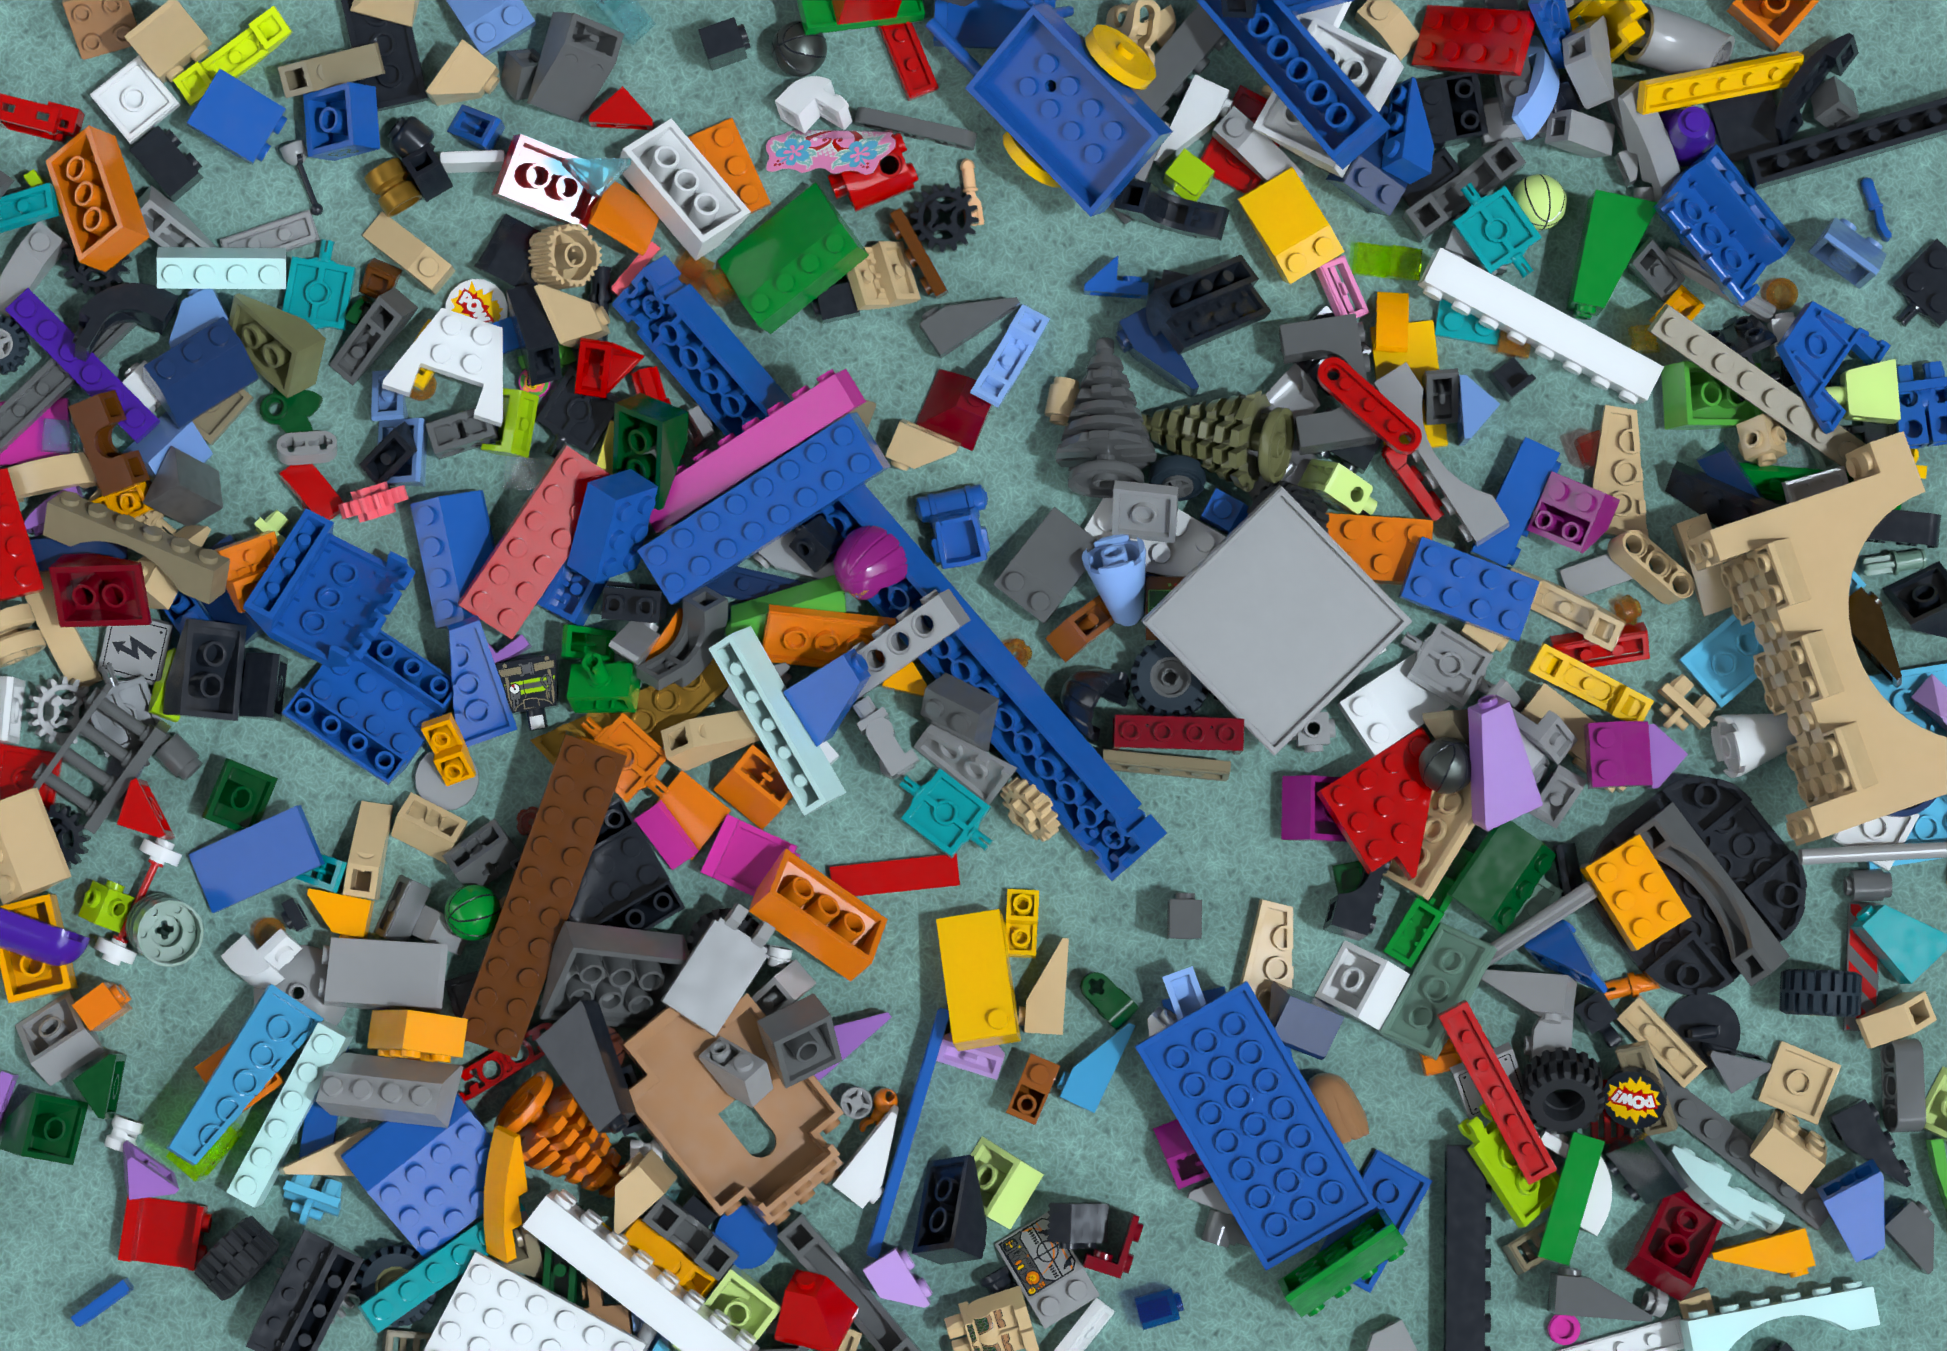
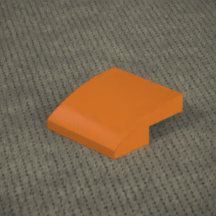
(625, 217)
(248, 564)
(694, 809)

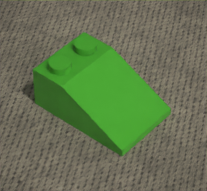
(1700, 401)

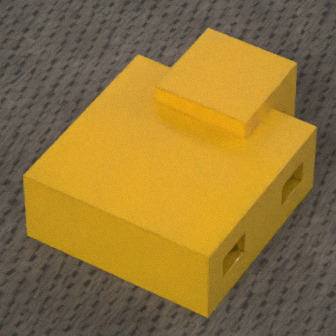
(1621, 21)

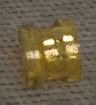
(1642, 340)

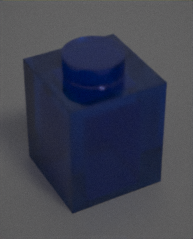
(1158, 1307)

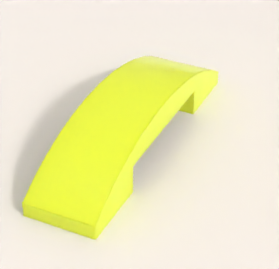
(236, 56)

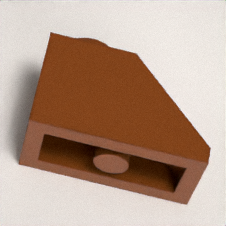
(1080, 629)

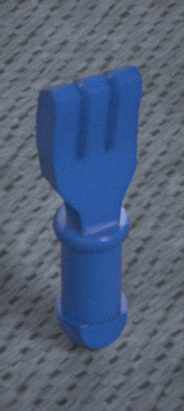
(1876, 206)

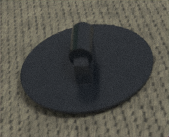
(1705, 1020)

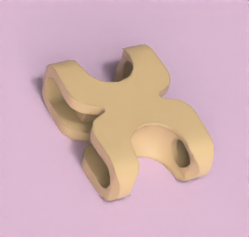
(1141, 33)

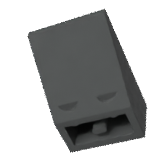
(573, 65)

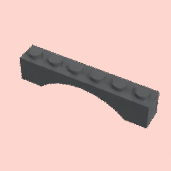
(1749, 940)
(821, 1258)

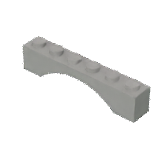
(1475, 509)

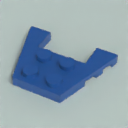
(1815, 350)

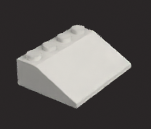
(1366, 65)

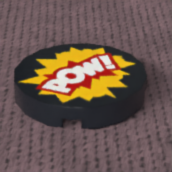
(1634, 1098)

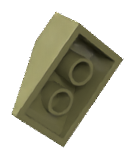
(278, 344)

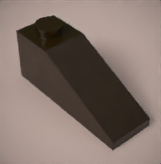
(1872, 634)

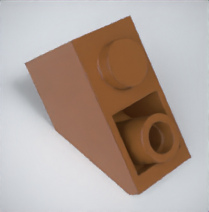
(1033, 1089)

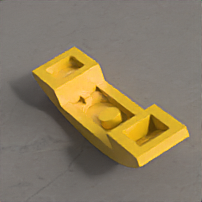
(1590, 684)

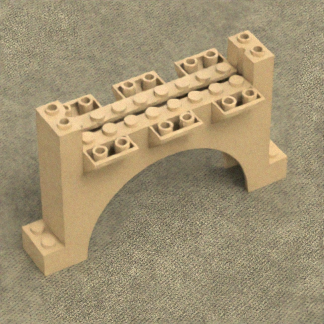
(1793, 581)

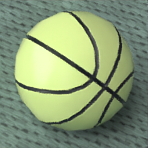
(1541, 200)

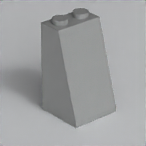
(384, 975)

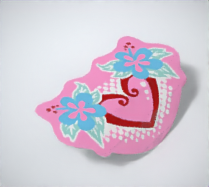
(829, 150)

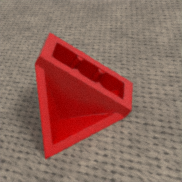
(602, 366)

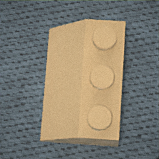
(28, 848)

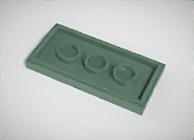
(1440, 980)

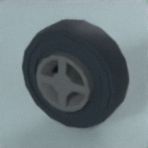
(1179, 472)

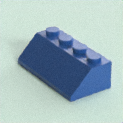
(453, 547)

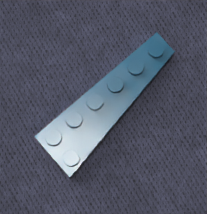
(258, 1052)

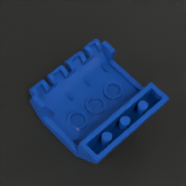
(1724, 224)
(326, 593)

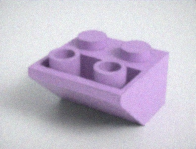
(895, 1281)

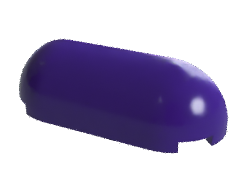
(39, 939)

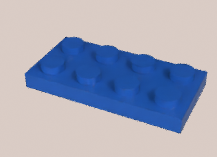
(1468, 589)

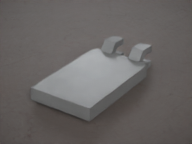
(718, 971)

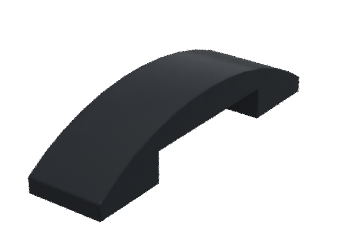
(1832, 58)

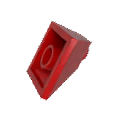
(814, 1313)

